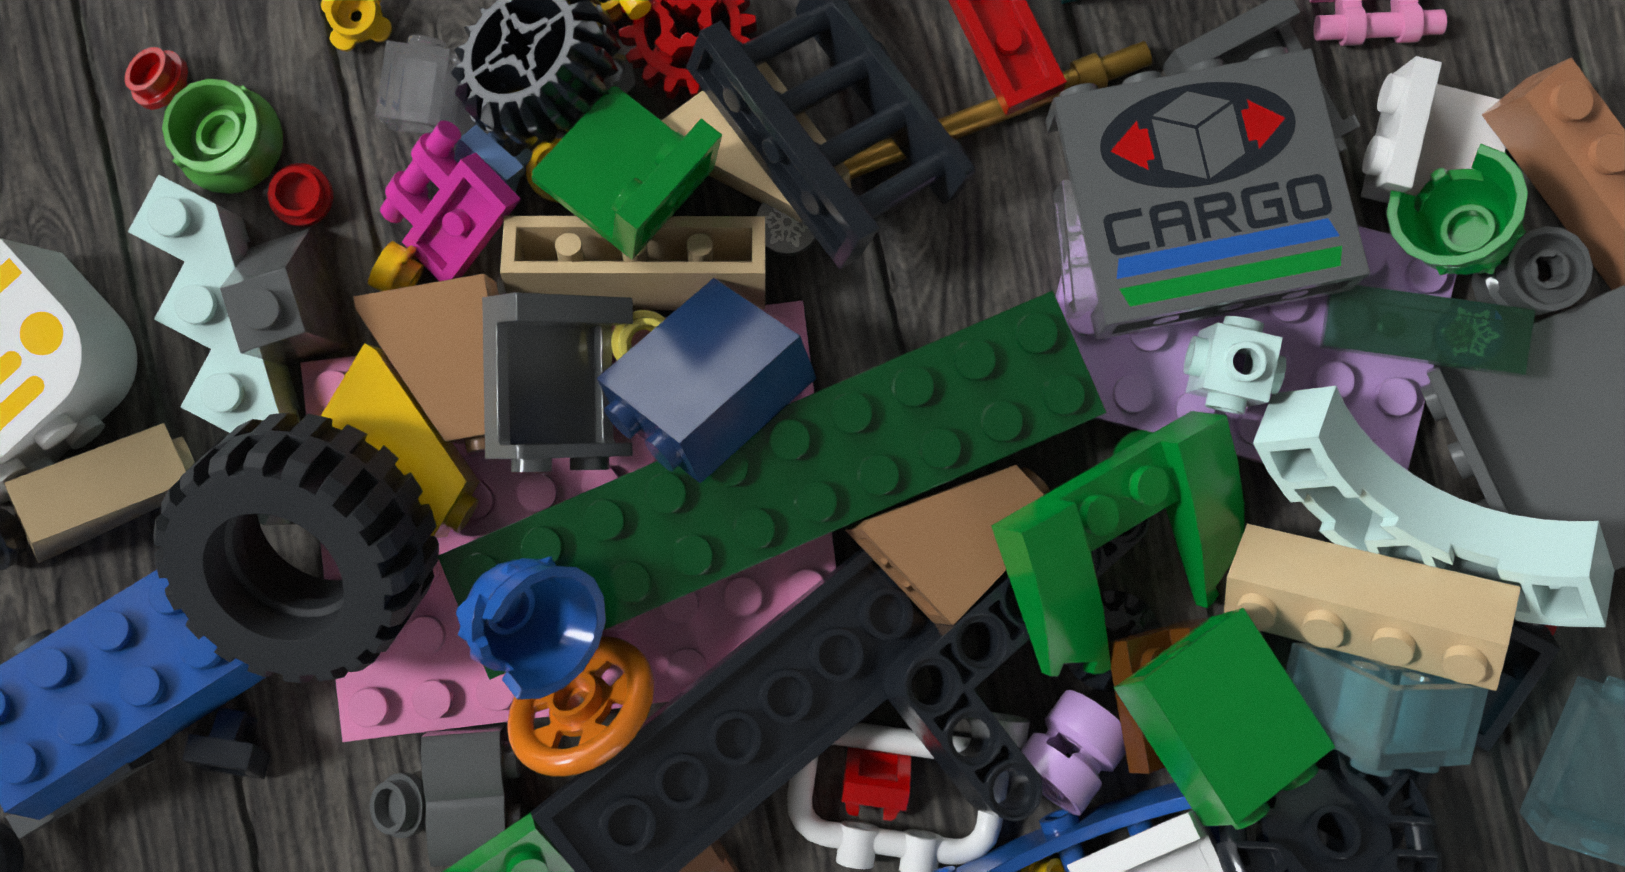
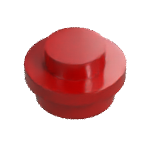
(156, 77)
(300, 195)

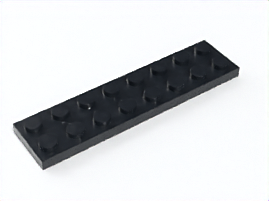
(739, 728)

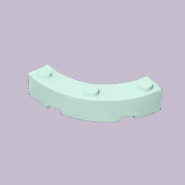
(1382, 508)

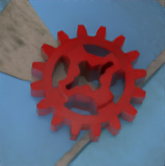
(672, 52)

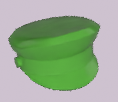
(222, 135)

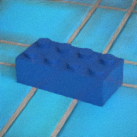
(104, 696)

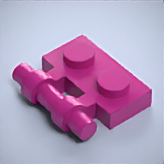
(461, 215)

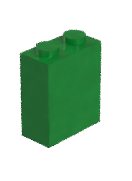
(1226, 720)

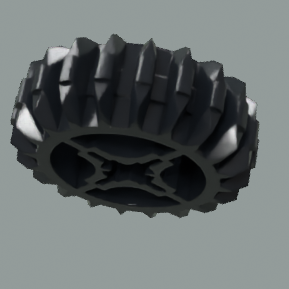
(535, 66)

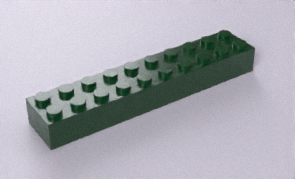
(810, 466)

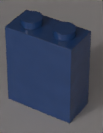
(706, 380)

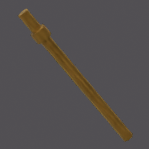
(988, 113)

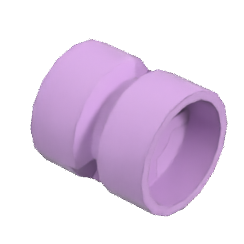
(1087, 734)

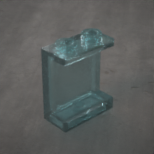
(1581, 778)

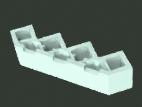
(212, 243)

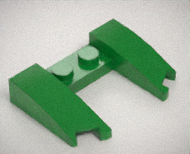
(1050, 541)

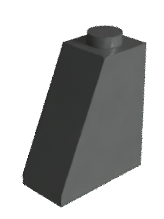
(284, 302)

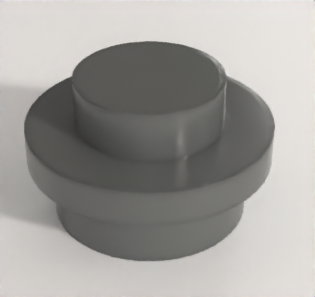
(399, 806)

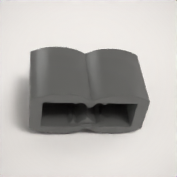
(467, 789)

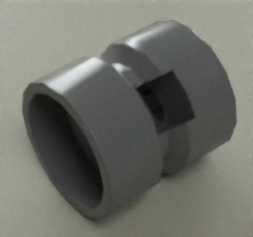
(1541, 273)

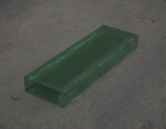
(1429, 329)

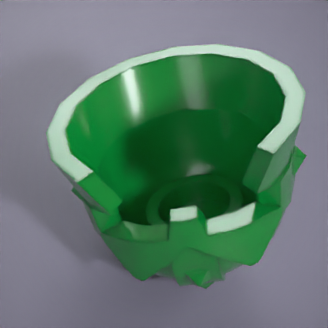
(1463, 216)

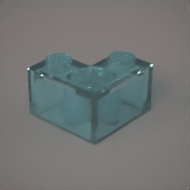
(1387, 712)

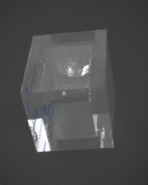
(417, 85)

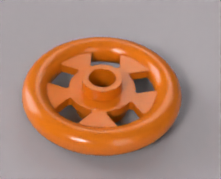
(581, 710)

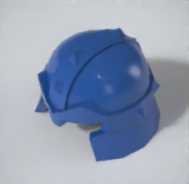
(533, 624)

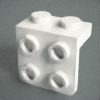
(1423, 130)

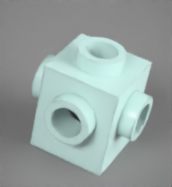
(1212, 368)

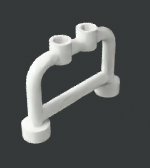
(917, 849)

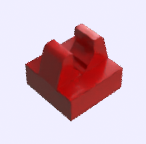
(876, 781)

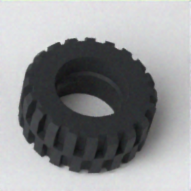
(255, 600)

